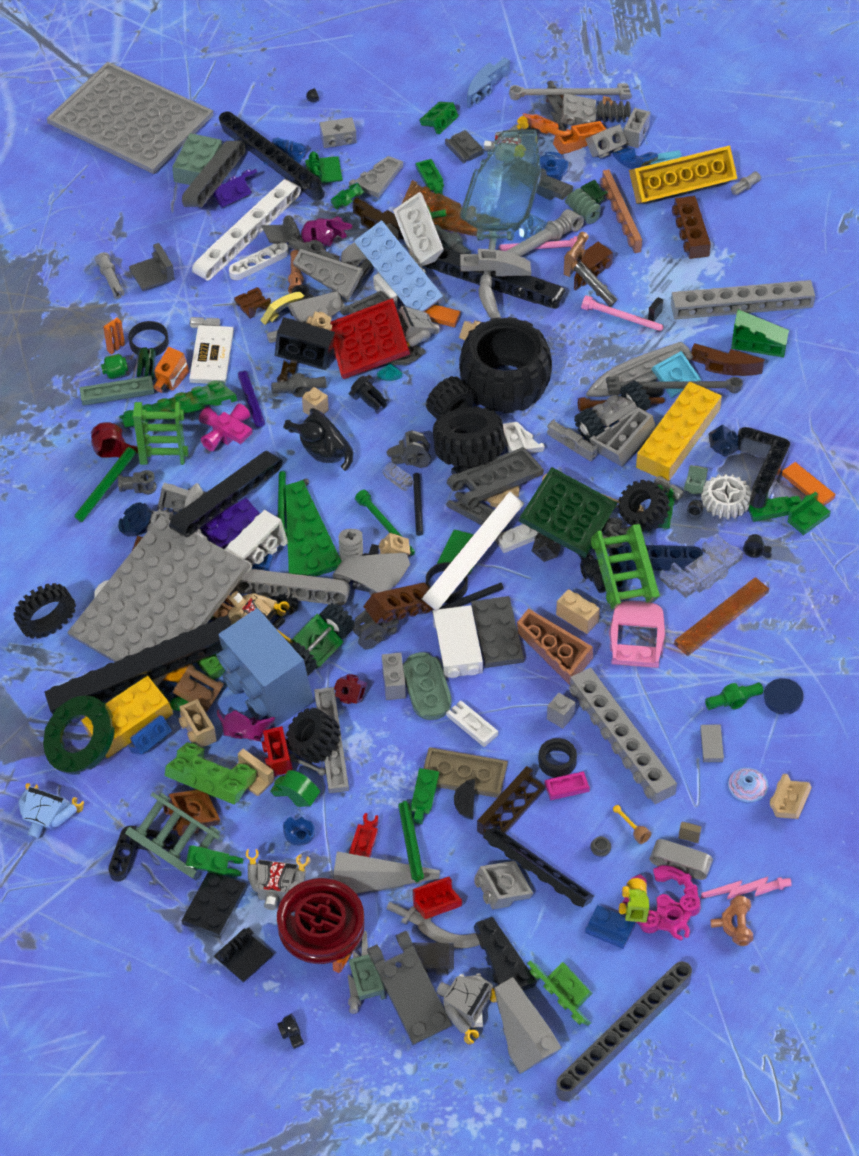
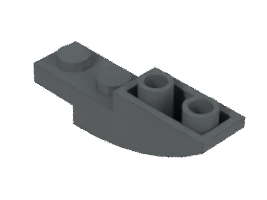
(551, 187)

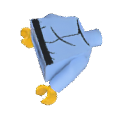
(45, 809)

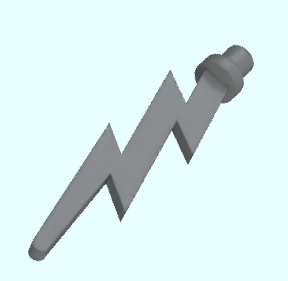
(354, 1001)

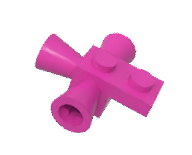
(225, 427)

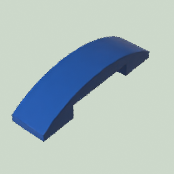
(630, 160)

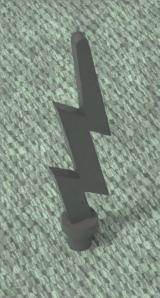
(555, 101)

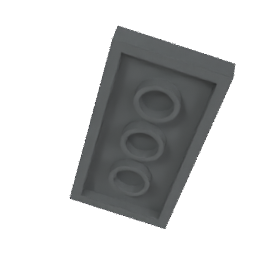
(497, 632)

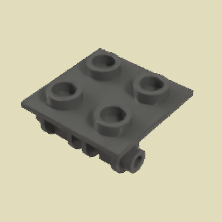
(282, 233)

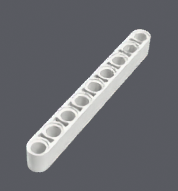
(472, 551)

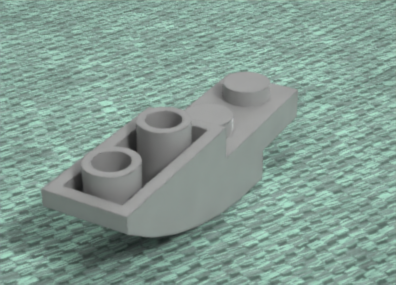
(495, 260)

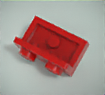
(436, 898)

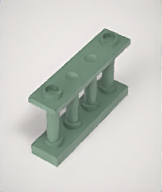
(156, 844)

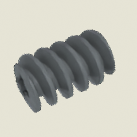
(613, 111)

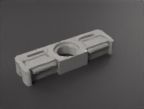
(572, 440)

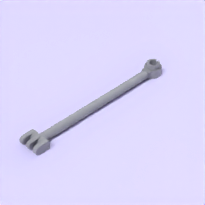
(622, 90)

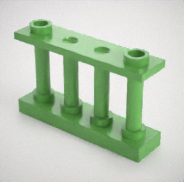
(144, 439)
(638, 555)

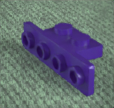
(234, 189)

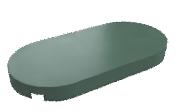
(426, 686)

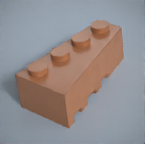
(555, 645)

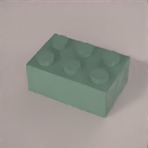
(194, 157)

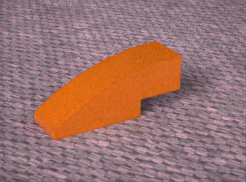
(577, 138)

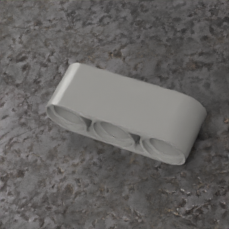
(681, 857)

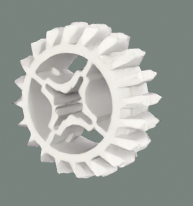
(728, 505)

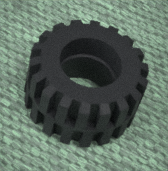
(448, 395)
(635, 496)
(313, 735)

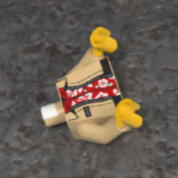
(248, 603)

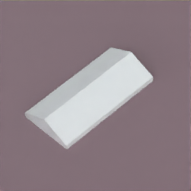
(418, 230)

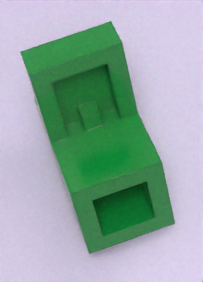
(296, 787)

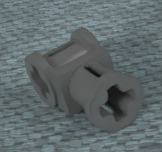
(138, 482)

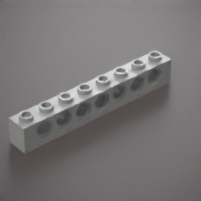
(745, 298)
(604, 708)

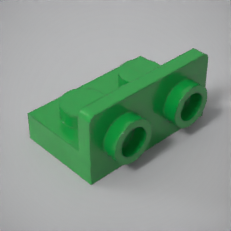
(440, 116)
(807, 514)

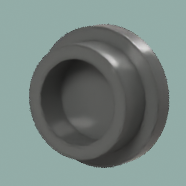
(600, 846)

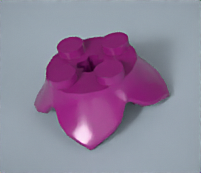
(240, 726)

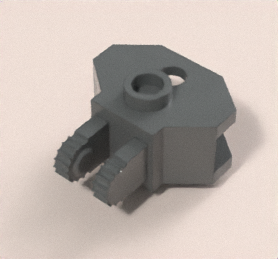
(410, 451)
(373, 632)

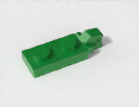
(430, 175)
(774, 508)
(424, 793)

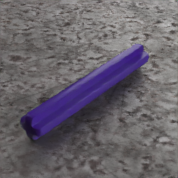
(251, 399)

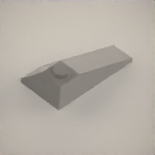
(525, 1030)

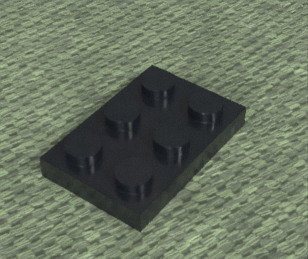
(214, 904)

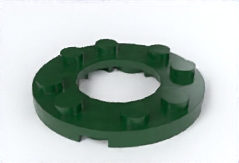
(97, 747)

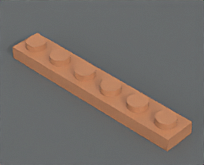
(622, 213)

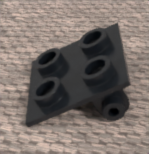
(243, 954)

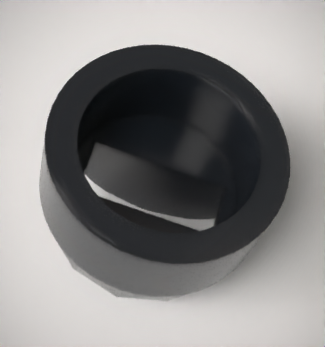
(312, 95)
(695, 508)

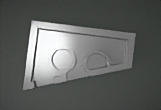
(327, 303)
(172, 497)

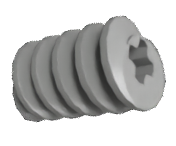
(350, 544)

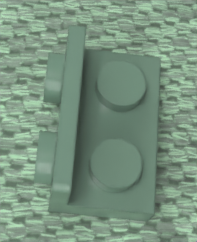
(366, 978)

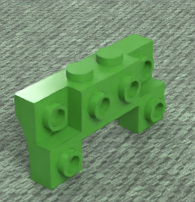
(195, 771)

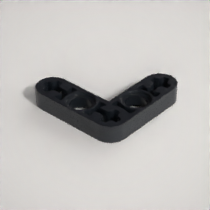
(132, 847)

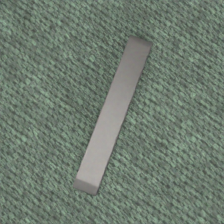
(302, 587)

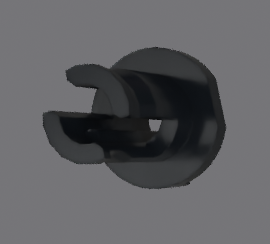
(364, 389)

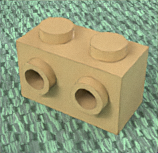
(577, 611)
(197, 724)

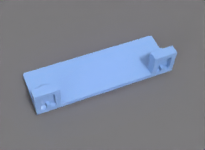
(398, 268)

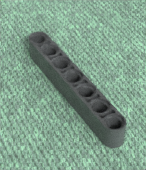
(213, 174)

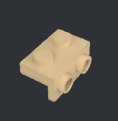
(789, 797)

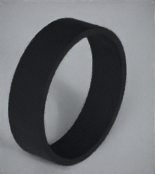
(149, 325)
(442, 567)

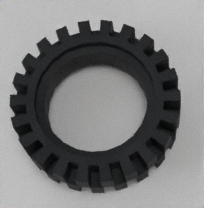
(38, 599)

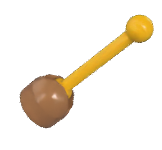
(640, 833)

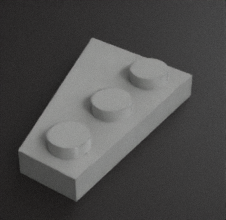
(377, 179)

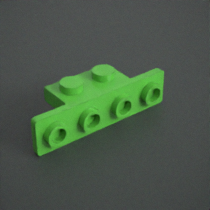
(567, 987)

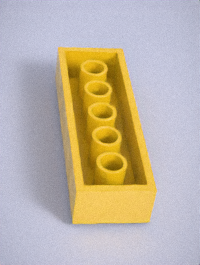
(683, 174)
(678, 431)

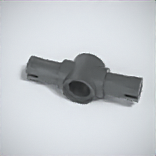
(451, 241)
(313, 246)
(298, 385)

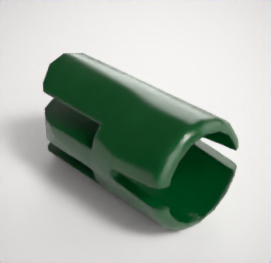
(146, 361)

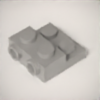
(577, 110)
(502, 884)

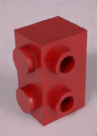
(277, 751)

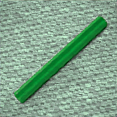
(105, 484)
(410, 841)

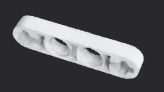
(241, 270)

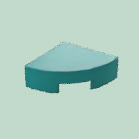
(389, 373)

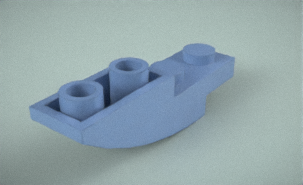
(482, 83)

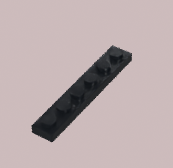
(539, 867)

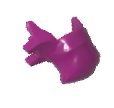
(324, 230)

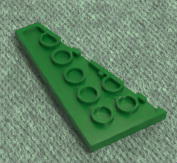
(190, 401)
(309, 543)

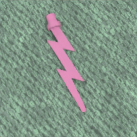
(761, 887)

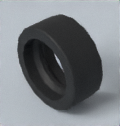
(557, 744)

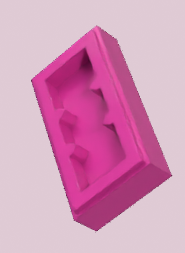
(567, 785)

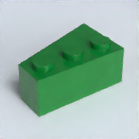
(758, 335)

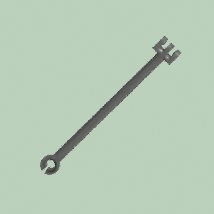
(733, 384)

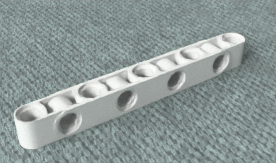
(246, 229)

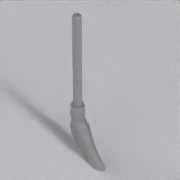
(485, 292)

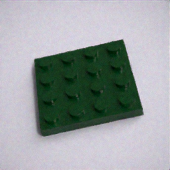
(567, 511)

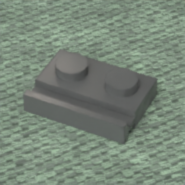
(464, 146)

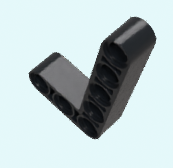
(774, 450)

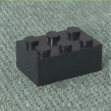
(304, 343)

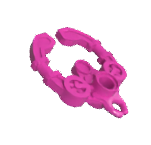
(668, 908)

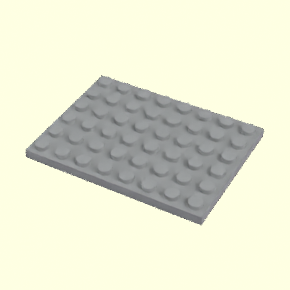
(130, 117)
(158, 593)

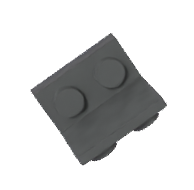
(153, 270)

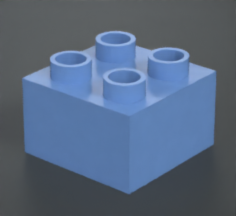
(264, 668)

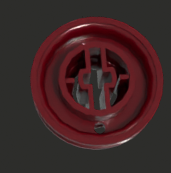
(325, 921)

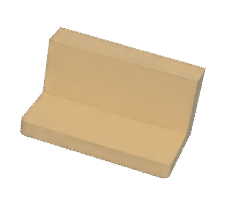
(264, 774)

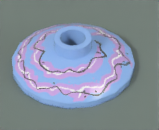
(747, 791)

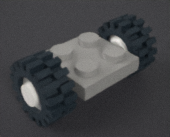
(591, 421)

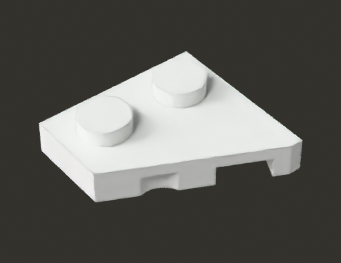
(517, 437)

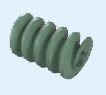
(583, 205)

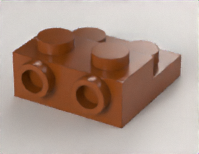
(196, 805)

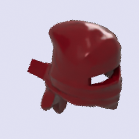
(108, 440)

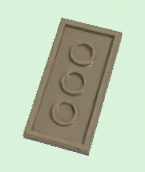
(458, 767)

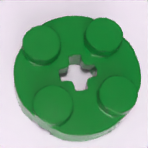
(344, 197)

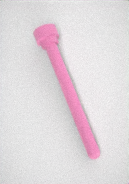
(550, 244)
(589, 303)

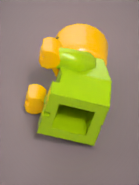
(638, 904)

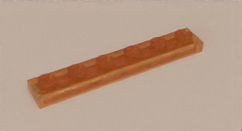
(721, 616)

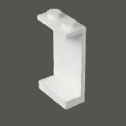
(458, 641)

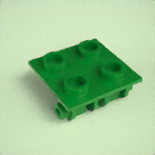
(326, 168)

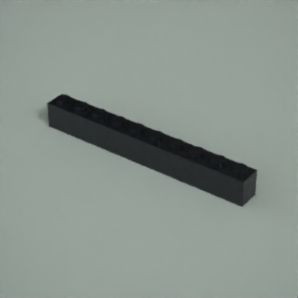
(149, 662)

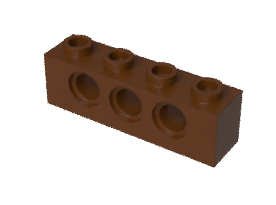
(691, 227)
(398, 603)

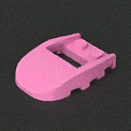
(642, 615)

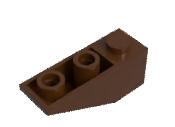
(596, 259)

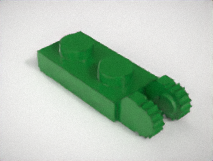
(212, 861)

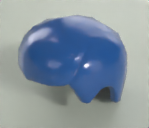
(298, 831)

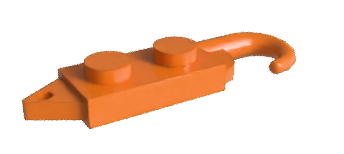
(545, 125)

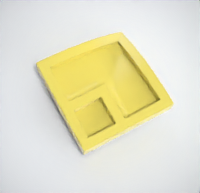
(277, 306)

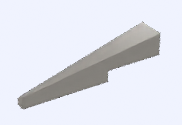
(374, 874)

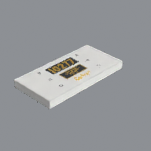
(211, 354)

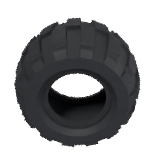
(506, 343)

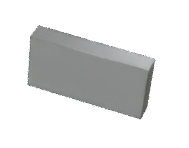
(711, 743)

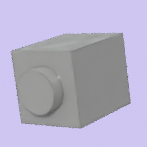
(560, 710)

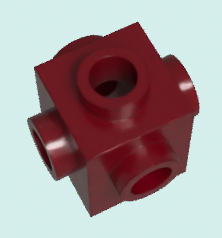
(350, 689)

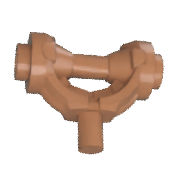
(738, 906)

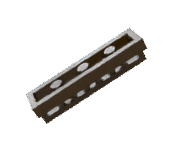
(506, 799)

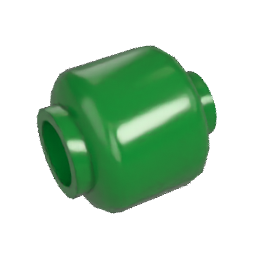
(114, 366)

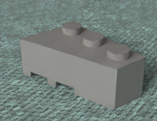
(624, 437)

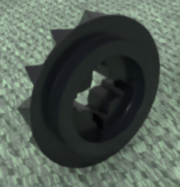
(293, 603)

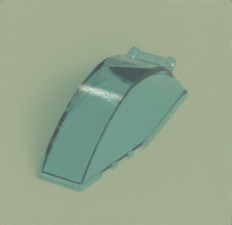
(504, 186)

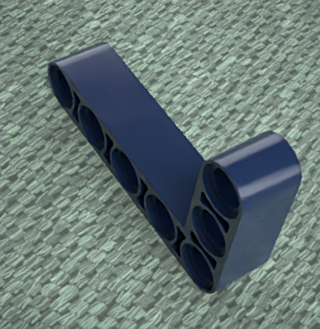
(660, 558)

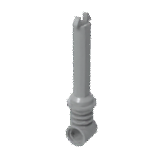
(553, 230)

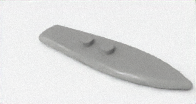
(637, 368)

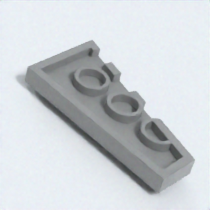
(329, 272)

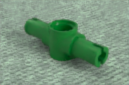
(734, 696)

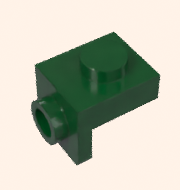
(594, 191)

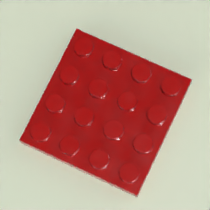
(368, 338)

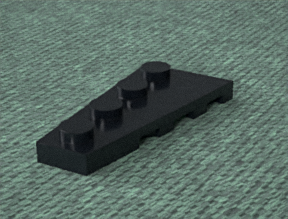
(502, 955)

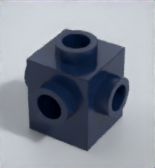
(723, 440)

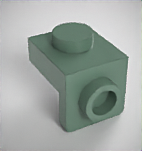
(696, 479)

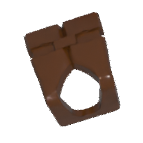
(251, 301)

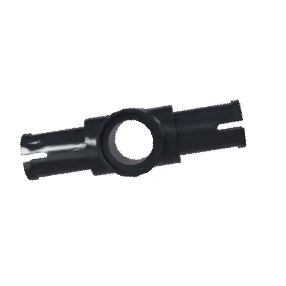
(590, 569)

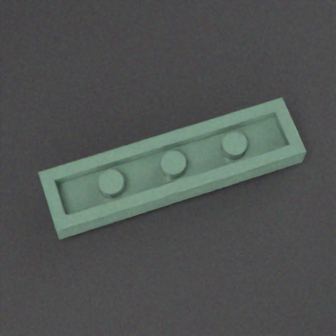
(116, 390)

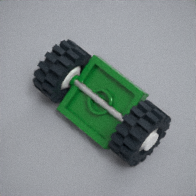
(322, 636)

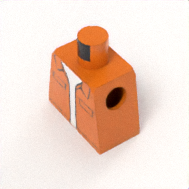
(170, 370)

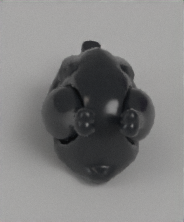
(322, 439)

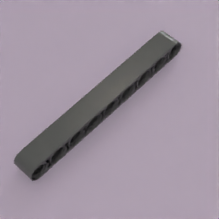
(622, 1039)

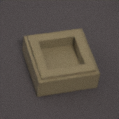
(689, 832)

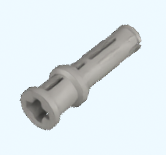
(108, 270)

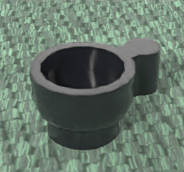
(755, 547)
(289, 1028)

